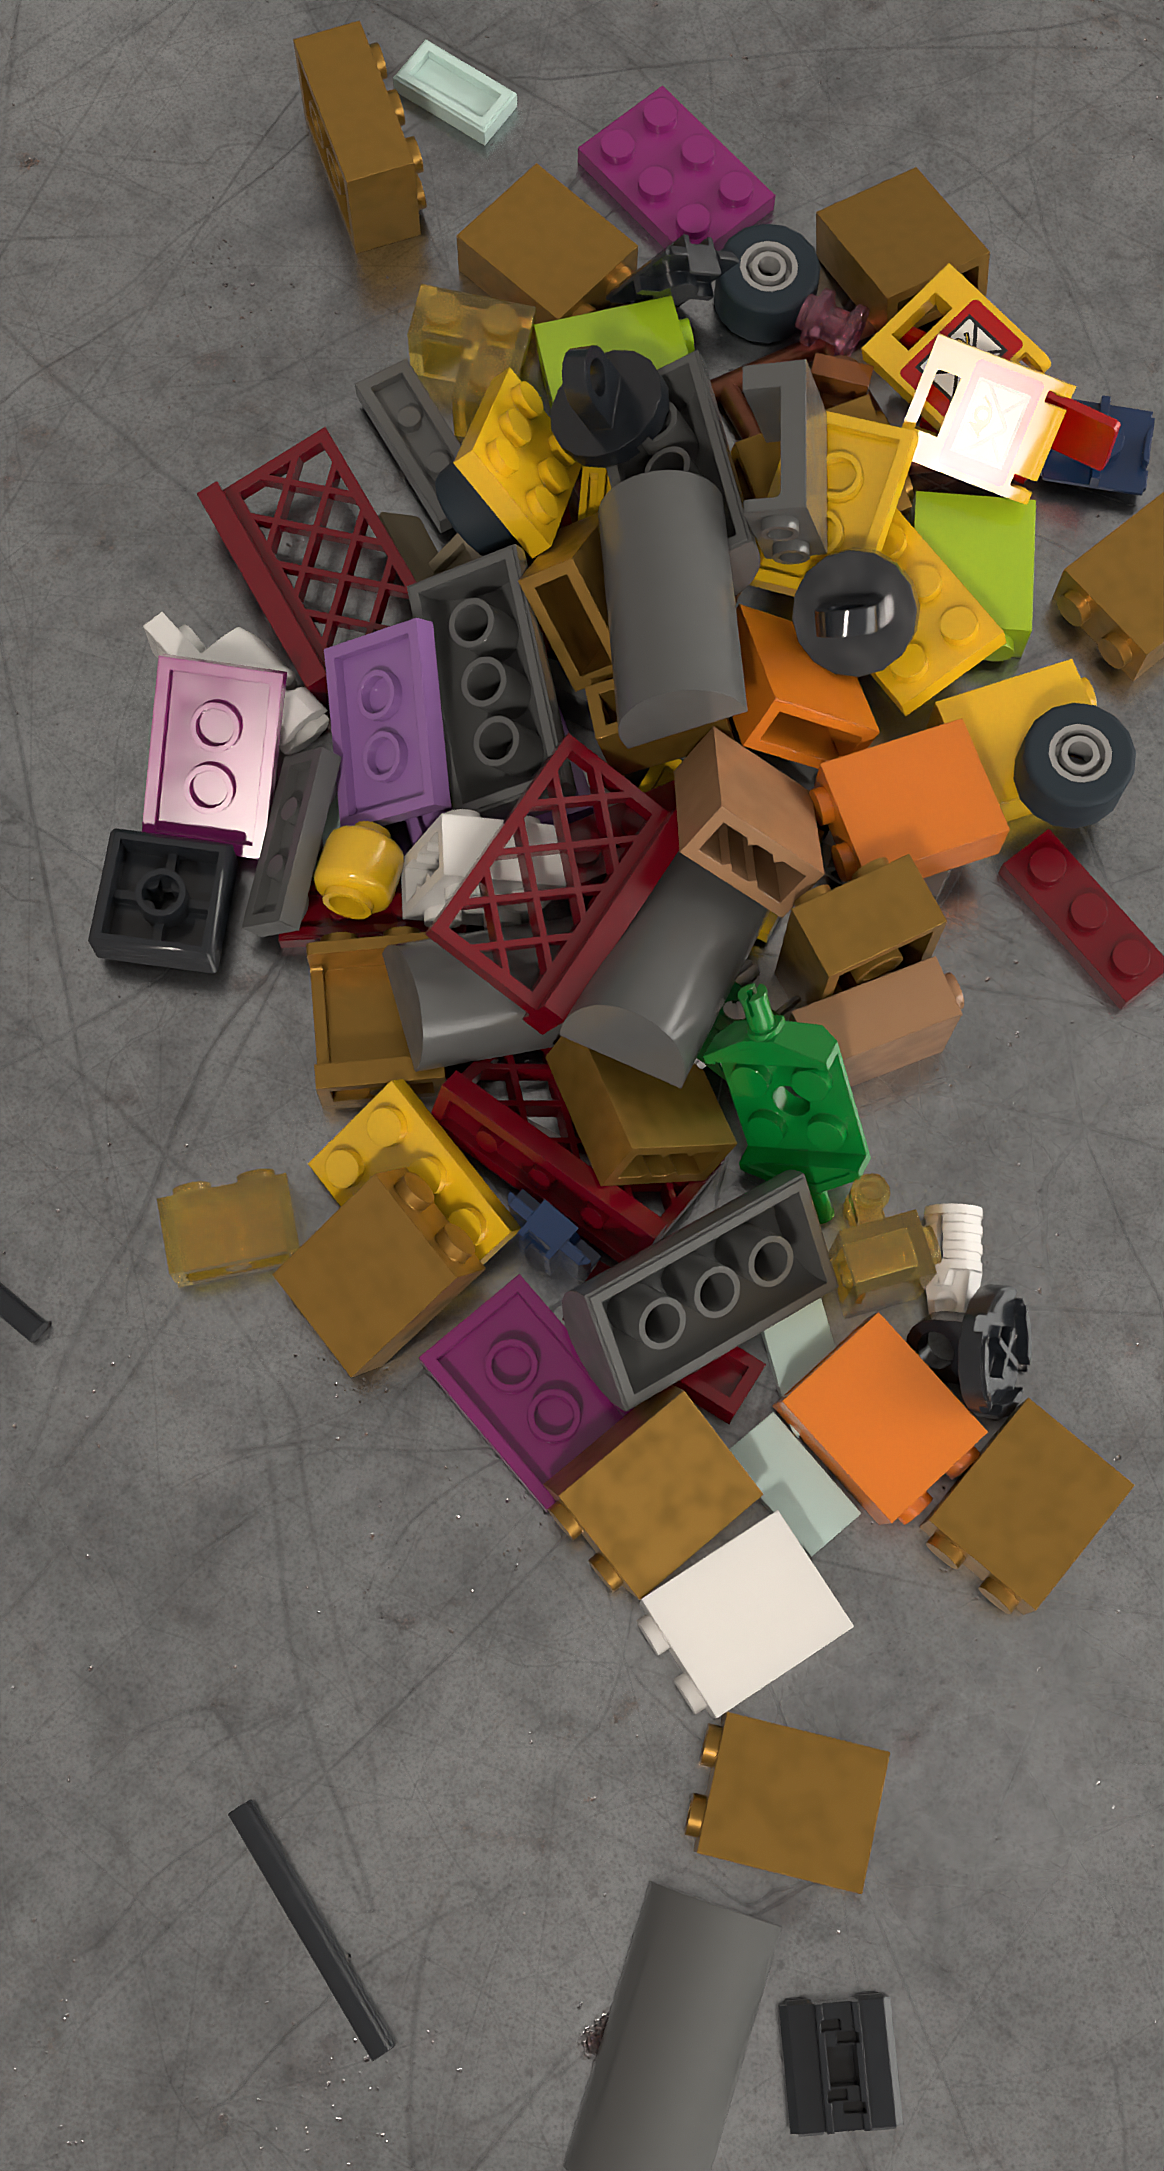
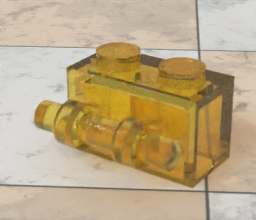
(877, 1256)

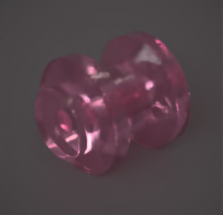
(826, 321)

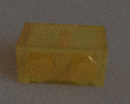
(229, 1227)

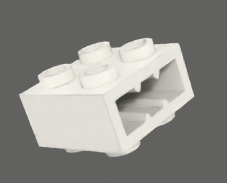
(448, 852)

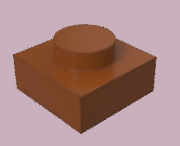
(840, 378)

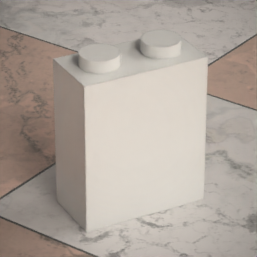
(742, 1616)

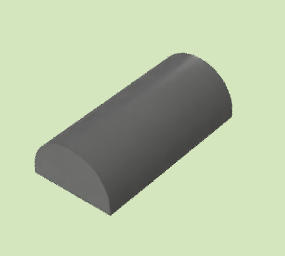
(697, 444)
(669, 605)
(492, 683)
(668, 973)
(456, 1014)
(700, 1291)
(673, 2037)

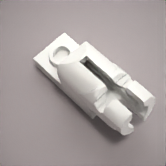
(302, 713)

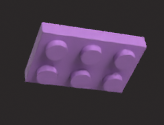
(387, 725)

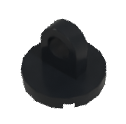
(607, 405)
(855, 612)
(988, 1347)

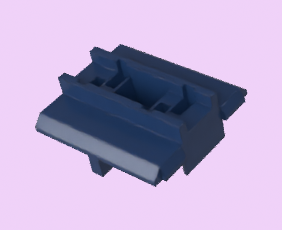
(1128, 459)
(551, 1236)

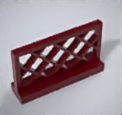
(268, 576)
(596, 926)
(548, 1166)

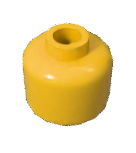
(359, 870)

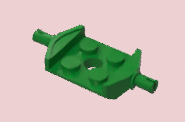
(786, 1132)

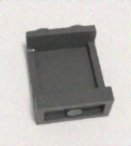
(790, 412)

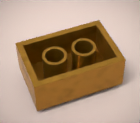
(360, 135)
(858, 930)

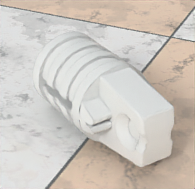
(960, 1245)

